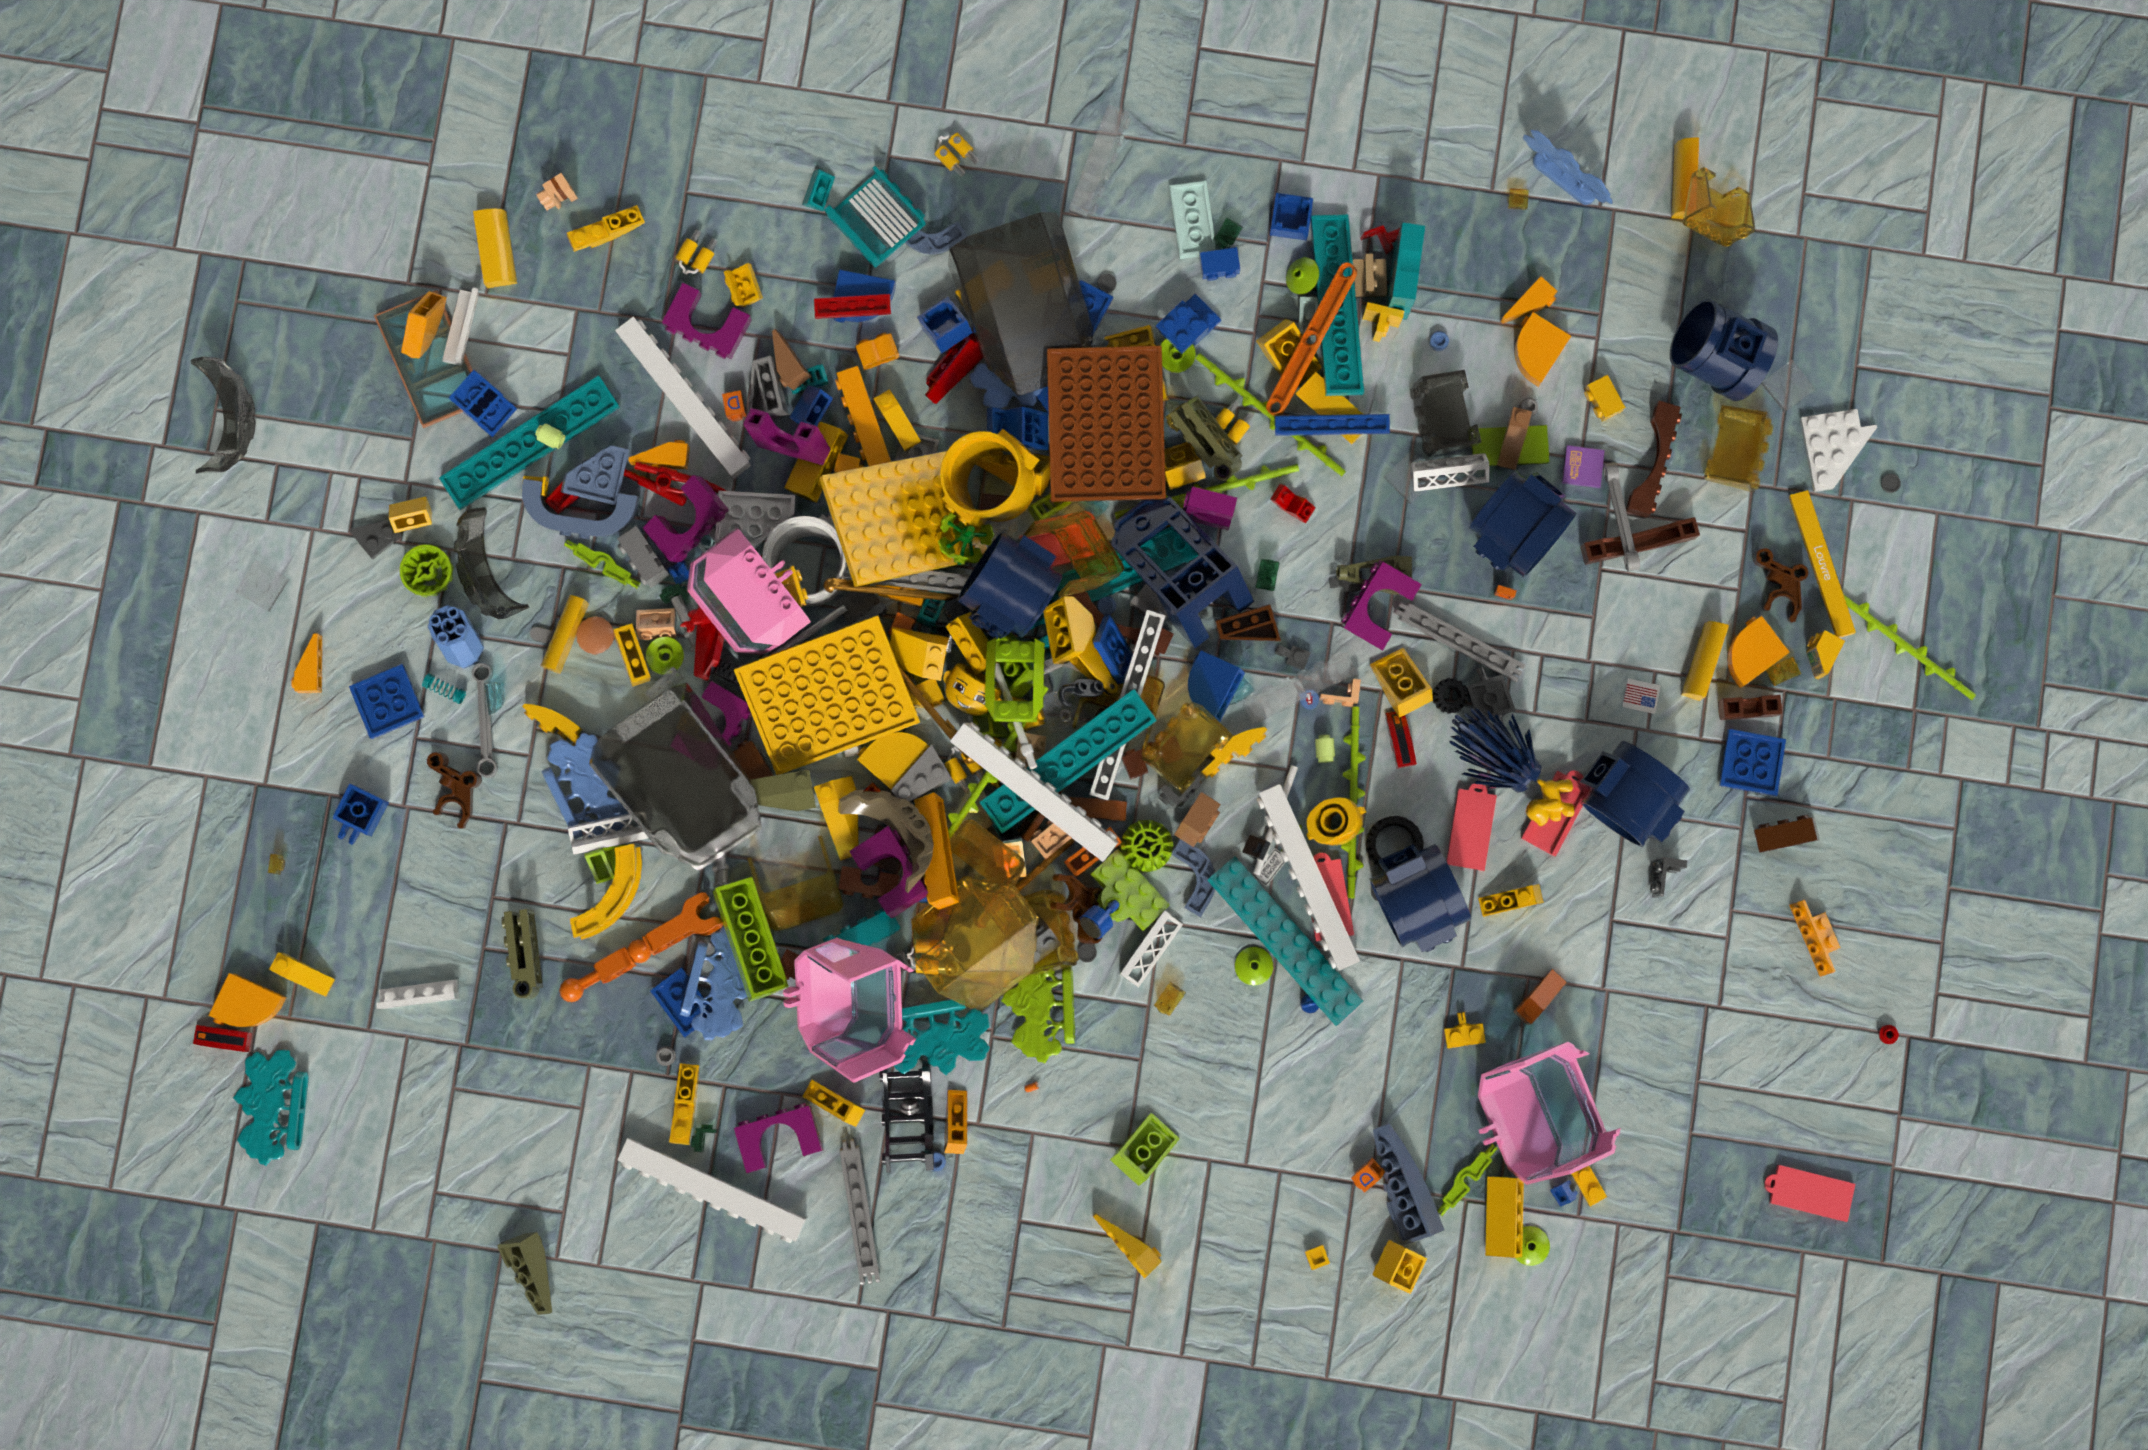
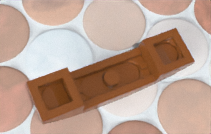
(1101, 808)

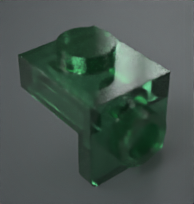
(1228, 233)
(1267, 574)
(672, 591)
(698, 1140)

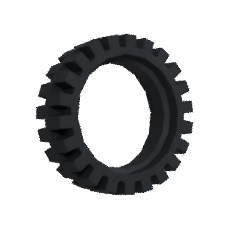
(1399, 821)

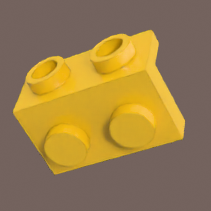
(743, 285)

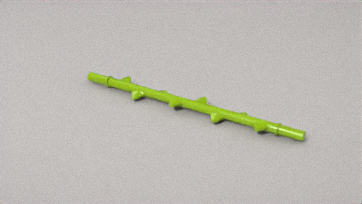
(1249, 399)
(1232, 483)
(1903, 646)
(976, 789)
(1355, 793)

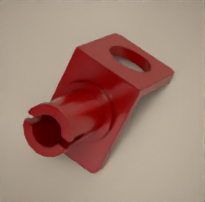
(1385, 238)

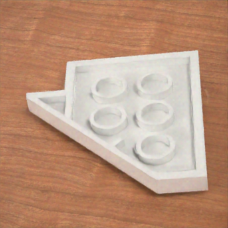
(1832, 445)
(754, 514)

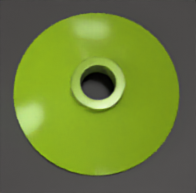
(1308, 275)
(1177, 365)
(658, 648)
(1249, 975)
(1542, 1246)

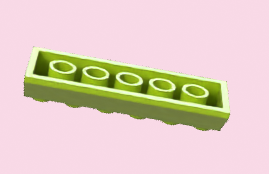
(750, 939)

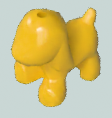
(1551, 804)

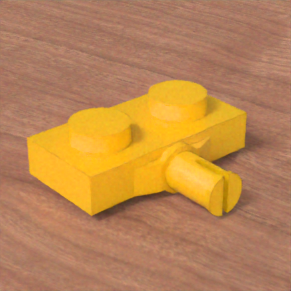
(1464, 1033)

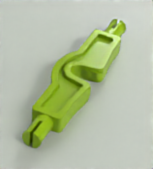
(594, 558)
(1459, 1187)

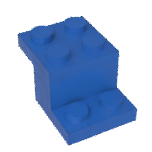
(1188, 323)
(482, 403)
(1023, 423)

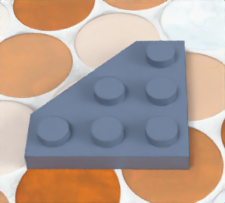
(598, 476)

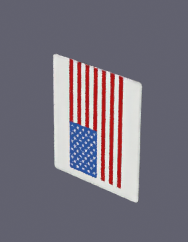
(1641, 696)

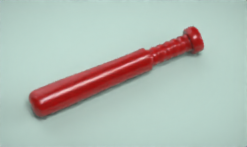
(676, 498)

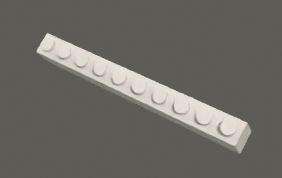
(683, 398)
(1135, 679)
(1035, 791)
(1308, 877)
(711, 1189)

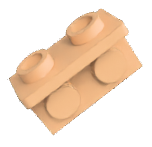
(655, 623)
(1049, 839)

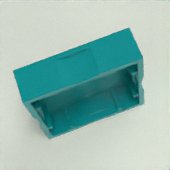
(1405, 268)

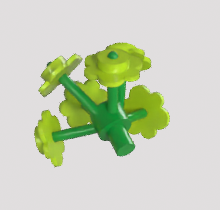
(964, 534)

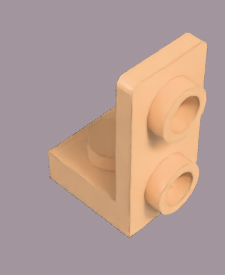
(1352, 689)

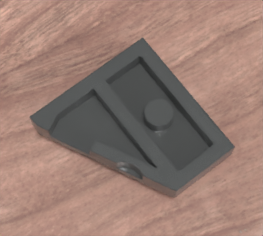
(375, 537)

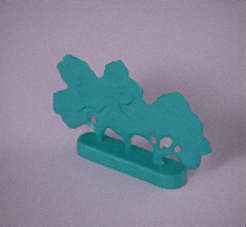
(944, 1041)
(265, 1101)

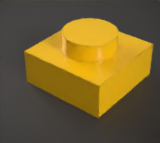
(1317, 1257)

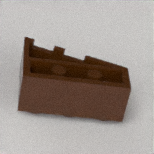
(1252, 624)
(1786, 833)

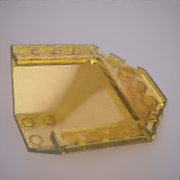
(977, 945)

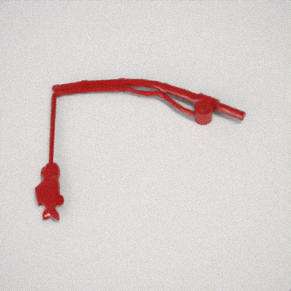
(663, 484)

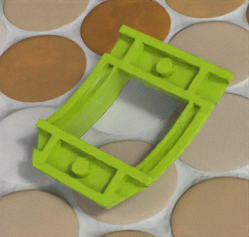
(1014, 652)

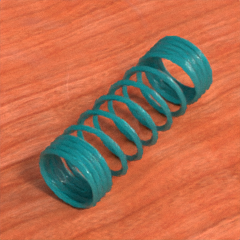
(459, 696)

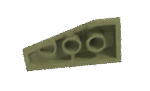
(786, 791)
(528, 1260)

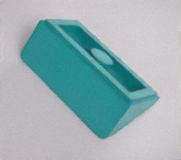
(818, 190)

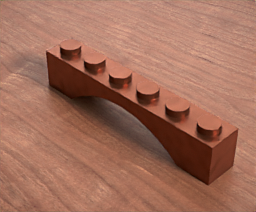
(1663, 423)
(1654, 538)
(1131, 633)

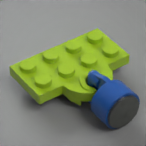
(1123, 896)

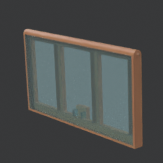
(428, 378)

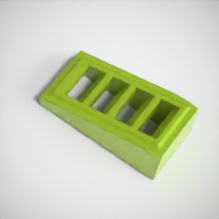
(1045, 515)

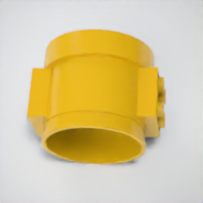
(957, 467)

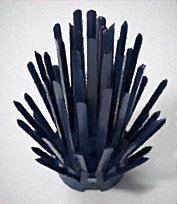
(1499, 751)

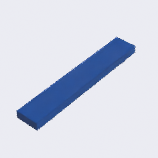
(1332, 424)

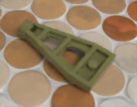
(1401, 563)

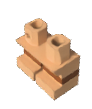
(555, 192)

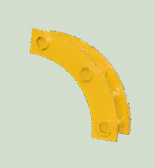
(617, 898)

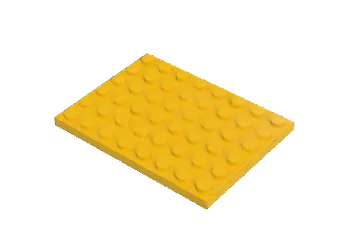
(891, 518)
(827, 695)

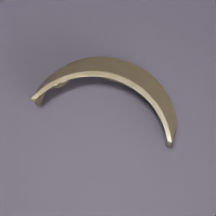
(900, 816)

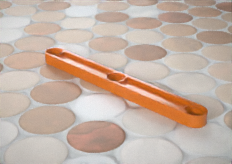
(1305, 352)

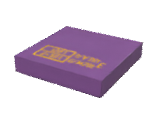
(1583, 466)

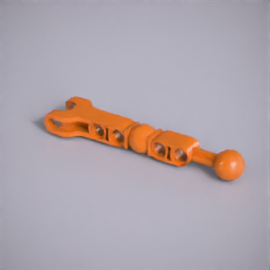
(641, 949)

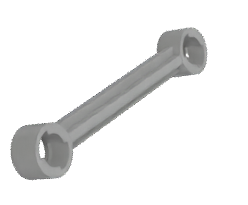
(1611, 476)
(484, 722)

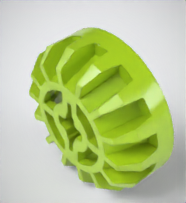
(414, 561)
(1130, 850)

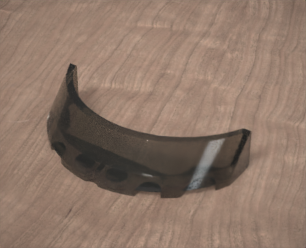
(237, 414)
(475, 570)

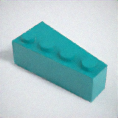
(868, 930)

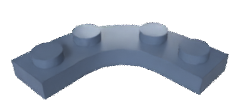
(938, 242)
(1203, 870)

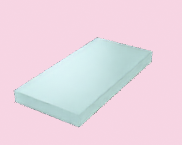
(1192, 218)

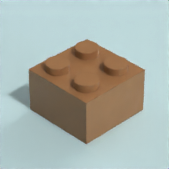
(1198, 820)

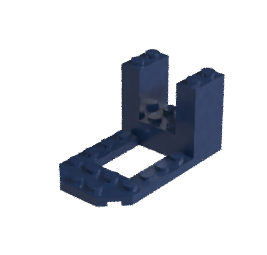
(1192, 586)

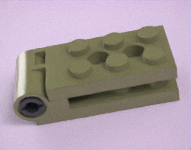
(1207, 438)
(527, 979)

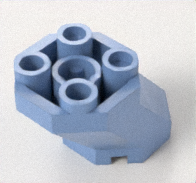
(455, 636)

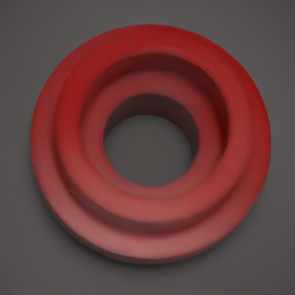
(1882, 1034)

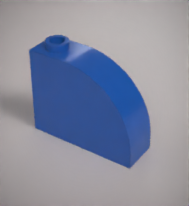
(859, 285)
(1213, 683)

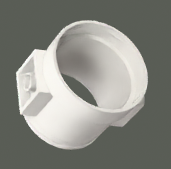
(803, 527)

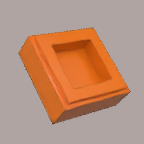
(1505, 592)

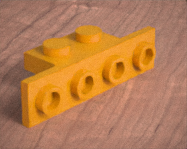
(1817, 936)

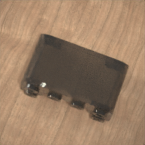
(1443, 413)

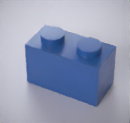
(1219, 264)
(811, 406)

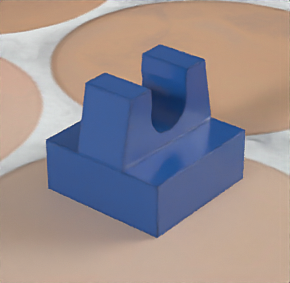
(679, 572)
(1563, 1193)

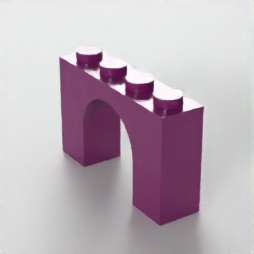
(723, 341)
(805, 444)
(1210, 507)
(709, 511)
(1357, 619)
(733, 707)
(886, 845)
(750, 1134)

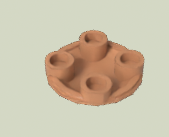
(595, 635)

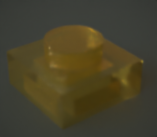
(1518, 199)
(276, 864)

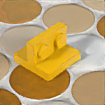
(1383, 317)

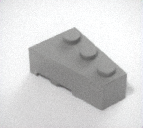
(766, 388)
(642, 557)
(923, 777)

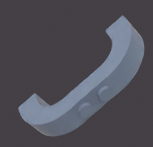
(618, 521)

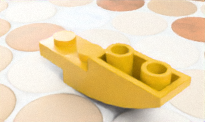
(607, 229)
(553, 721)
(1239, 745)
(685, 1104)

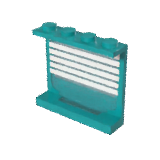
(877, 218)

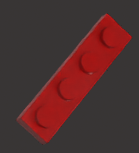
(852, 306)

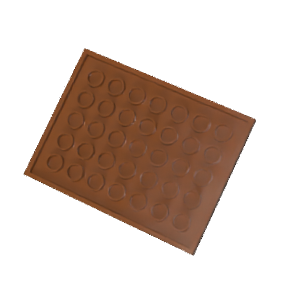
(1106, 423)

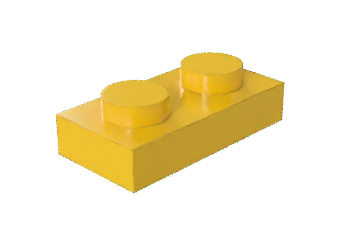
(1589, 1185)

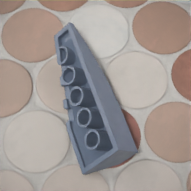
(1407, 1192)

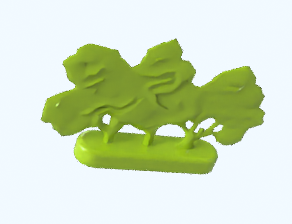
(1034, 1000)

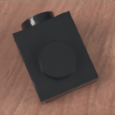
(1008, 835)
(1256, 847)

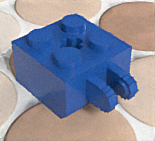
(362, 822)

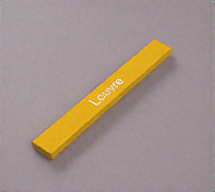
(1822, 564)

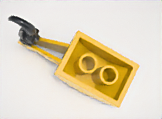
(1070, 639)

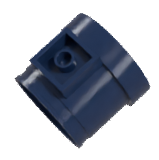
(1724, 349)
(1521, 522)
(1010, 586)
(1634, 794)
(1420, 897)

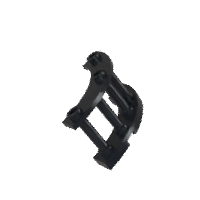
(925, 1118)

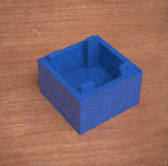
(1291, 216)
(944, 324)

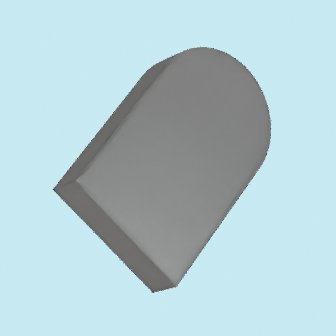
(541, 635)

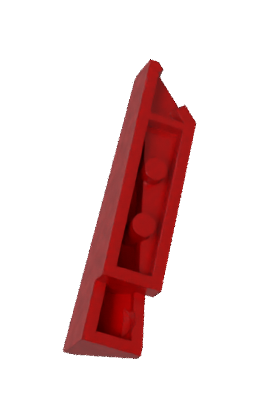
(953, 368)
(707, 650)

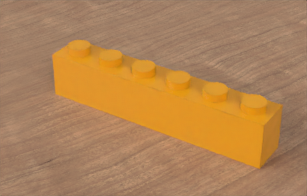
(862, 416)
(940, 874)

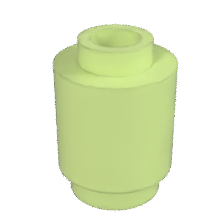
(550, 436)
(1325, 749)

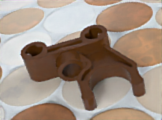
(1784, 576)
(461, 789)
(1081, 900)

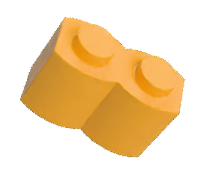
(877, 351)

